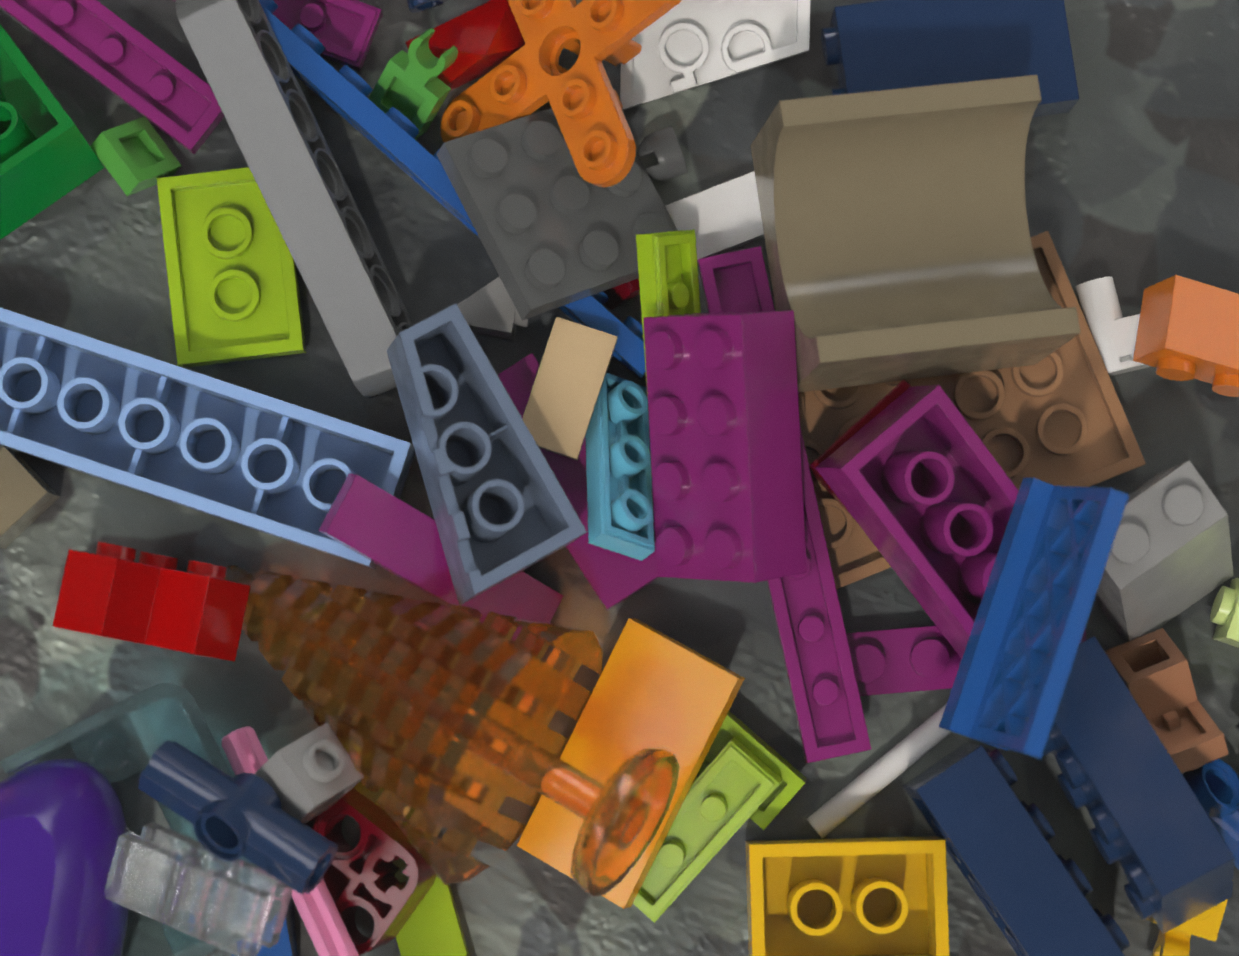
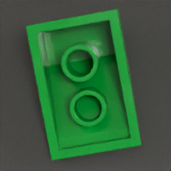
(39, 143)

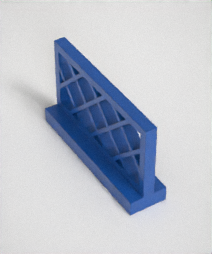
(1033, 613)

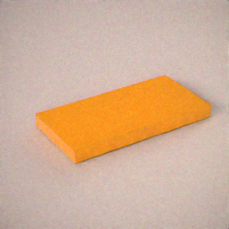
(645, 698)

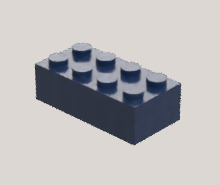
(1136, 796)
(1007, 858)

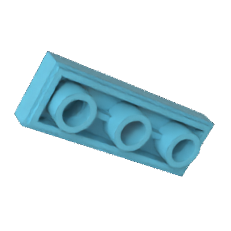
(620, 471)

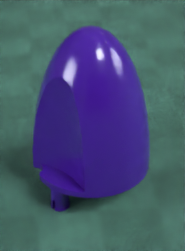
(55, 862)

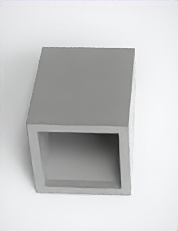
(1165, 552)

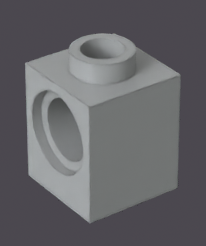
(311, 774)

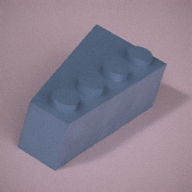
(477, 458)

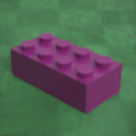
(725, 445)
(927, 503)

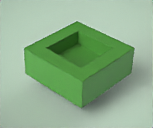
(135, 155)

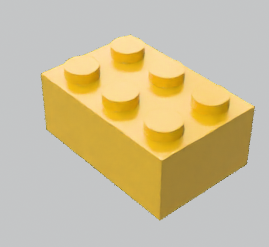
(847, 897)

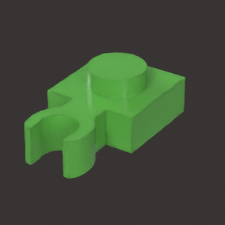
(412, 82)

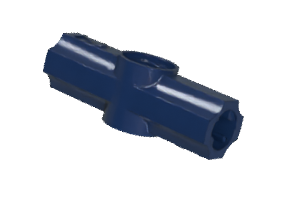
(237, 817)

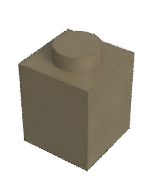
(22, 496)

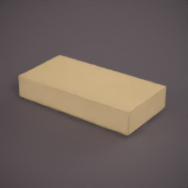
(568, 387)

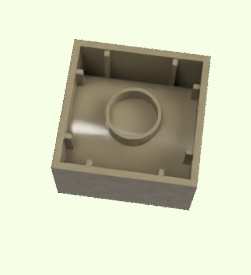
(906, 233)

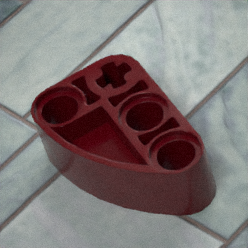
(367, 872)

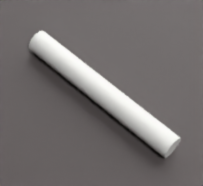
(878, 775)

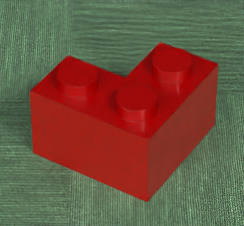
(152, 601)

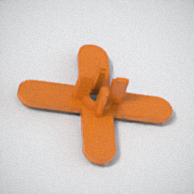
(580, 97)

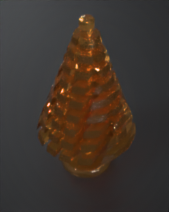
(432, 706)

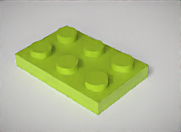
(227, 271)

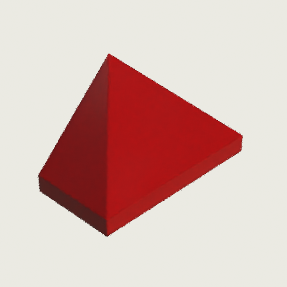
(482, 39)

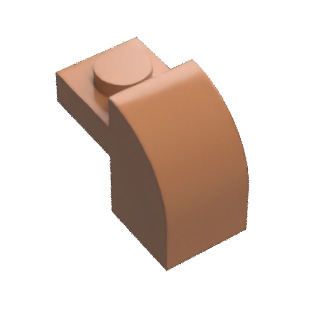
(1166, 694)

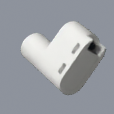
(1111, 332)

